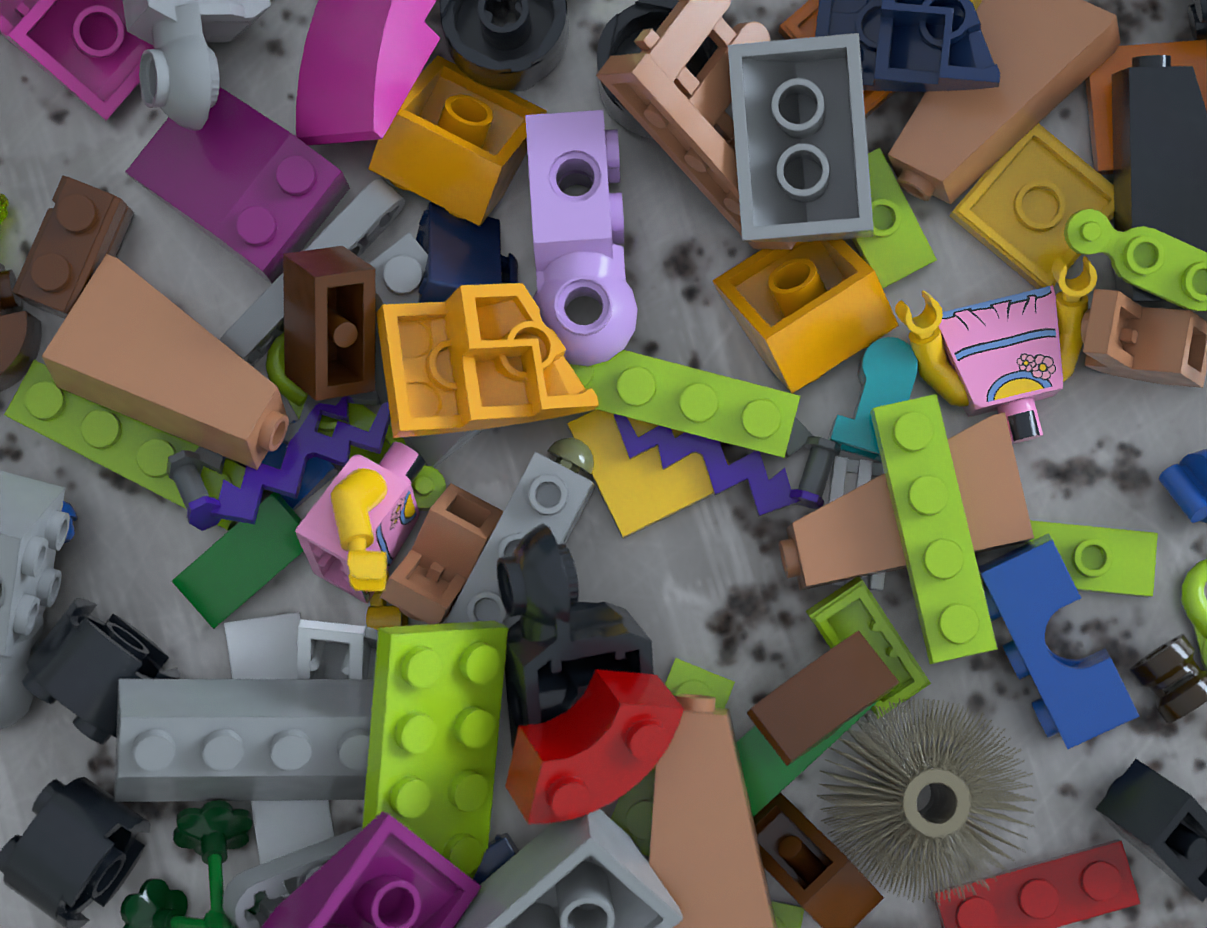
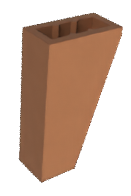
(1041, 58)
(161, 367)
(860, 532)
(705, 827)

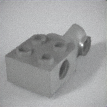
(181, 69)
(29, 537)

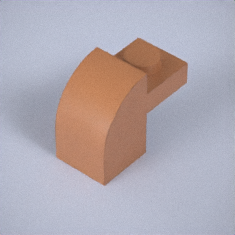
(1144, 341)
(442, 556)

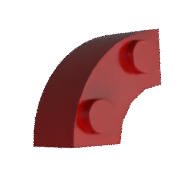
(593, 748)

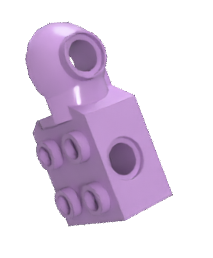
(579, 235)

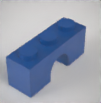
(1077, 695)

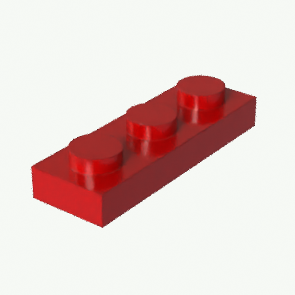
(1045, 892)

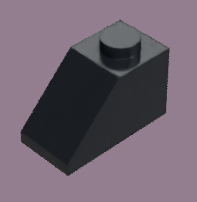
(1160, 824)

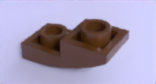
(822, 698)

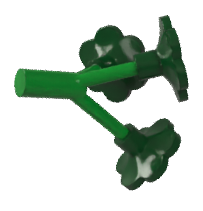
(210, 834)

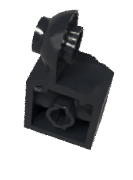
(558, 638)

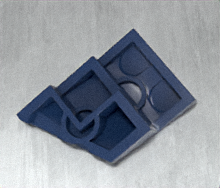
(914, 43)

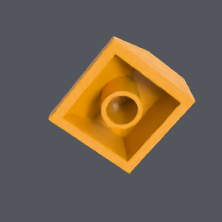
(455, 141)
(807, 307)

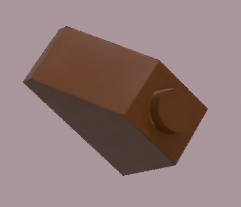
(812, 867)

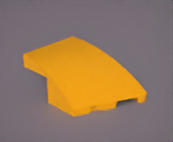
(475, 363)

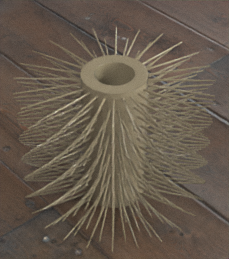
(949, 799)

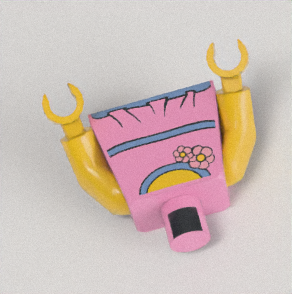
(1003, 349)
(362, 526)

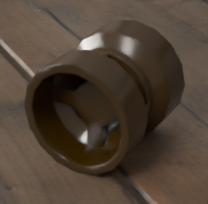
(1164, 668)

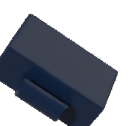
(460, 254)

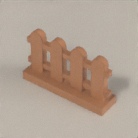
(684, 110)

